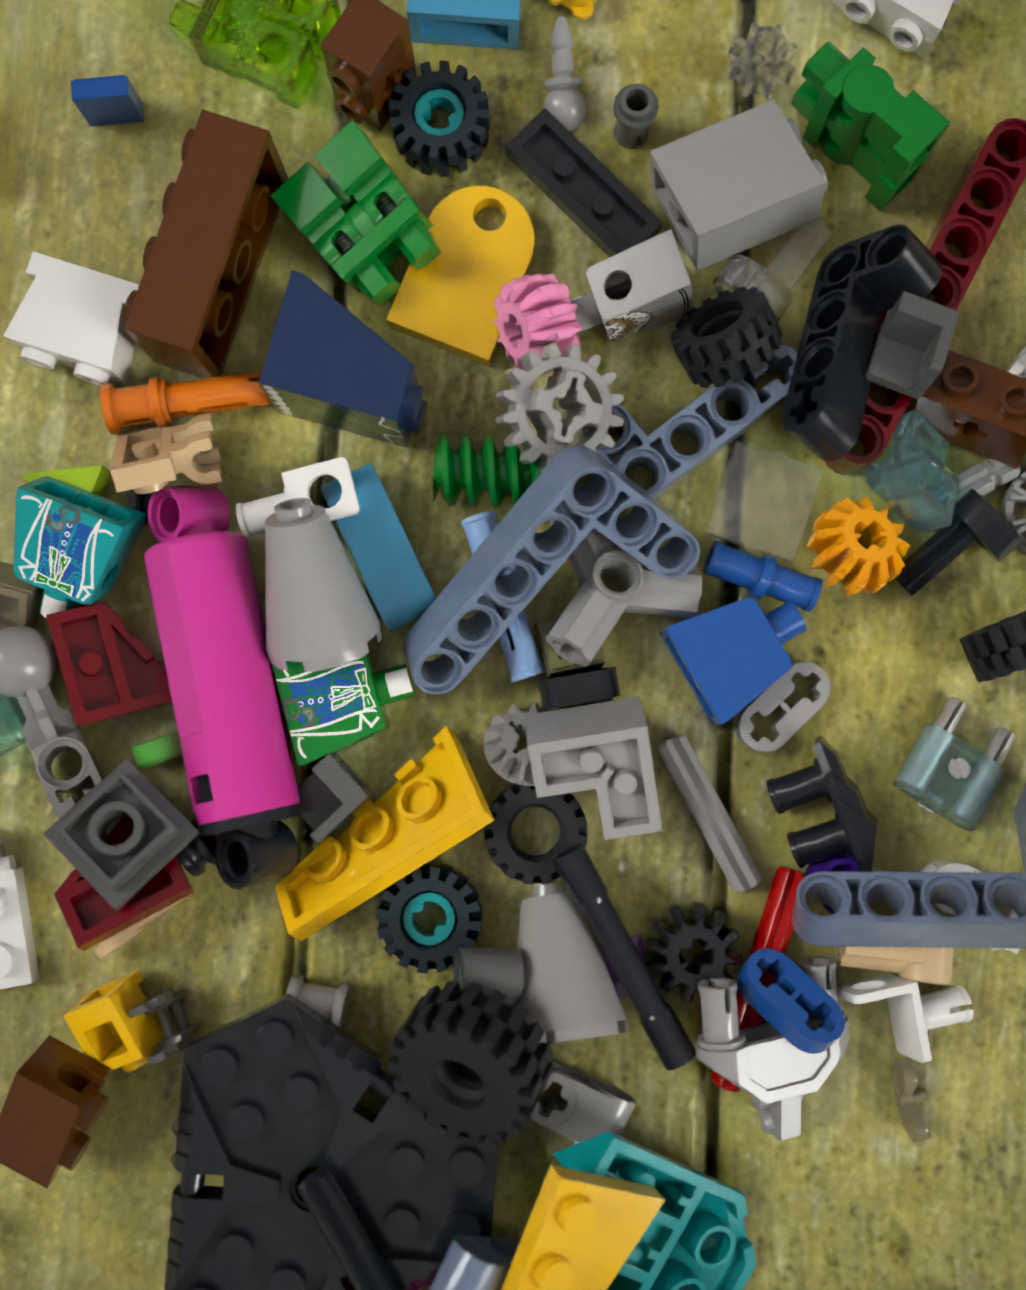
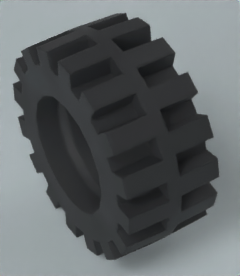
(727, 337)
(506, 854)

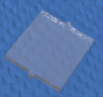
(764, 501)

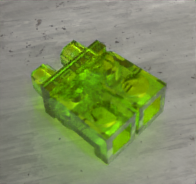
(259, 40)

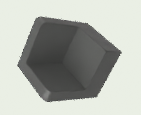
(912, 345)
(331, 796)

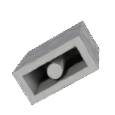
(737, 184)

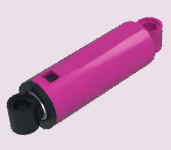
(222, 685)

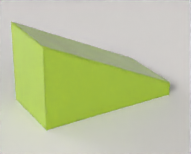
(90, 478)

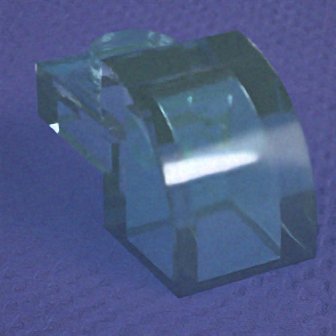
(915, 475)

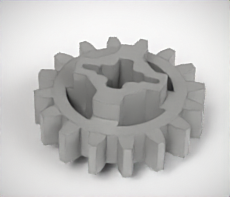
(567, 385)

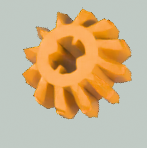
(857, 546)

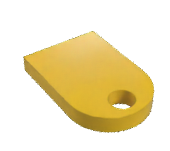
(455, 293)

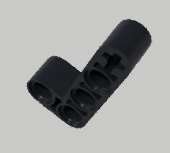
(841, 330)

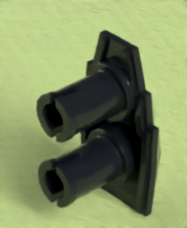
(854, 824)

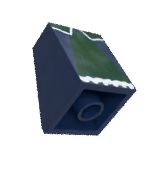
(338, 370)

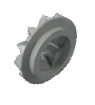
(503, 742)

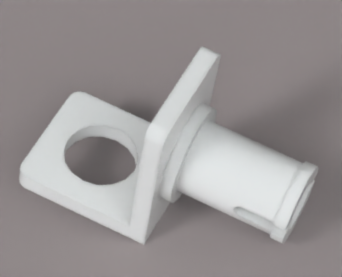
(297, 484)
(909, 1010)

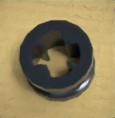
(198, 853)

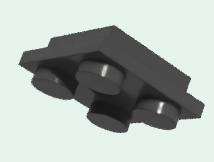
(125, 868)

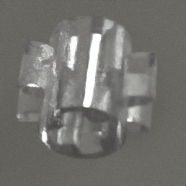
(761, 60)

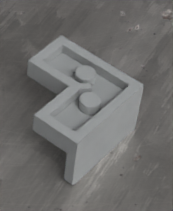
(603, 750)

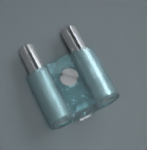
(950, 774)

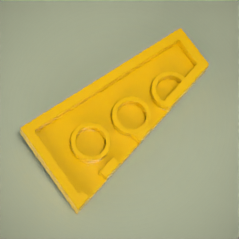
(408, 826)
(581, 1231)

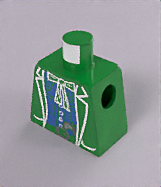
(338, 704)

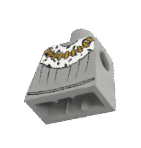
(651, 280)

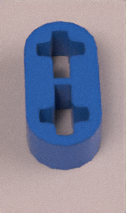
(790, 1001)

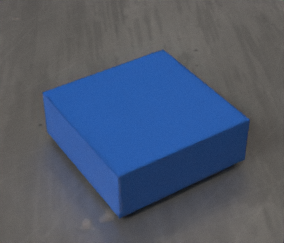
(107, 100)

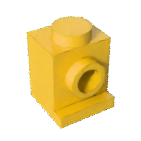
(106, 1029)

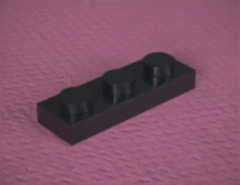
(581, 185)

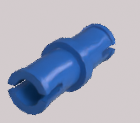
(762, 576)

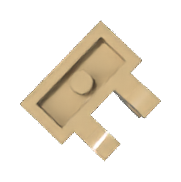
(153, 456)

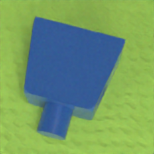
(733, 653)

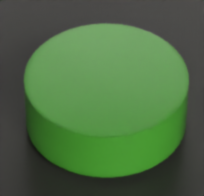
(157, 749)

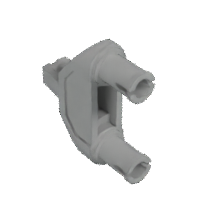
(762, 1058)

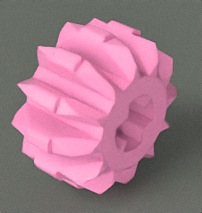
(533, 315)

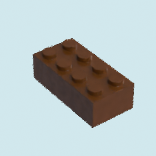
(207, 246)

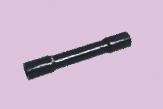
(655, 1013)

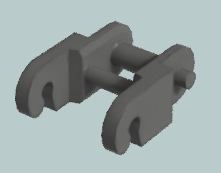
(175, 1040)

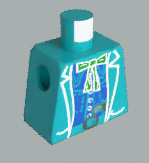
(71, 542)

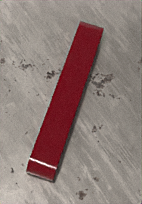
(971, 231)

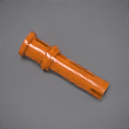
(164, 401)

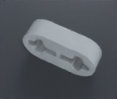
(791, 716)

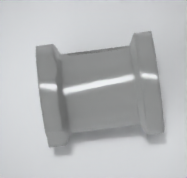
(325, 1000)

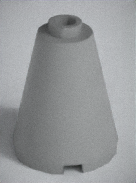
(312, 592)
(564, 970)

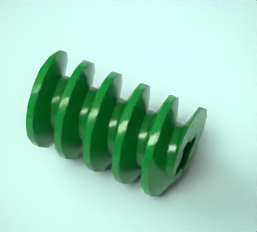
(480, 471)

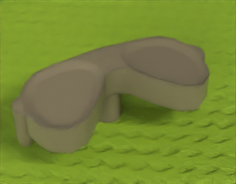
(904, 1085)

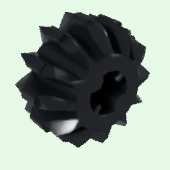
(680, 935)

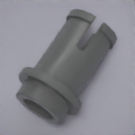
(634, 110)

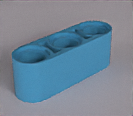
(382, 551)

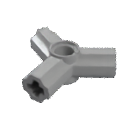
(597, 609)

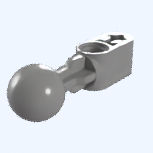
(26, 673)

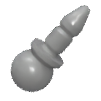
(563, 98)

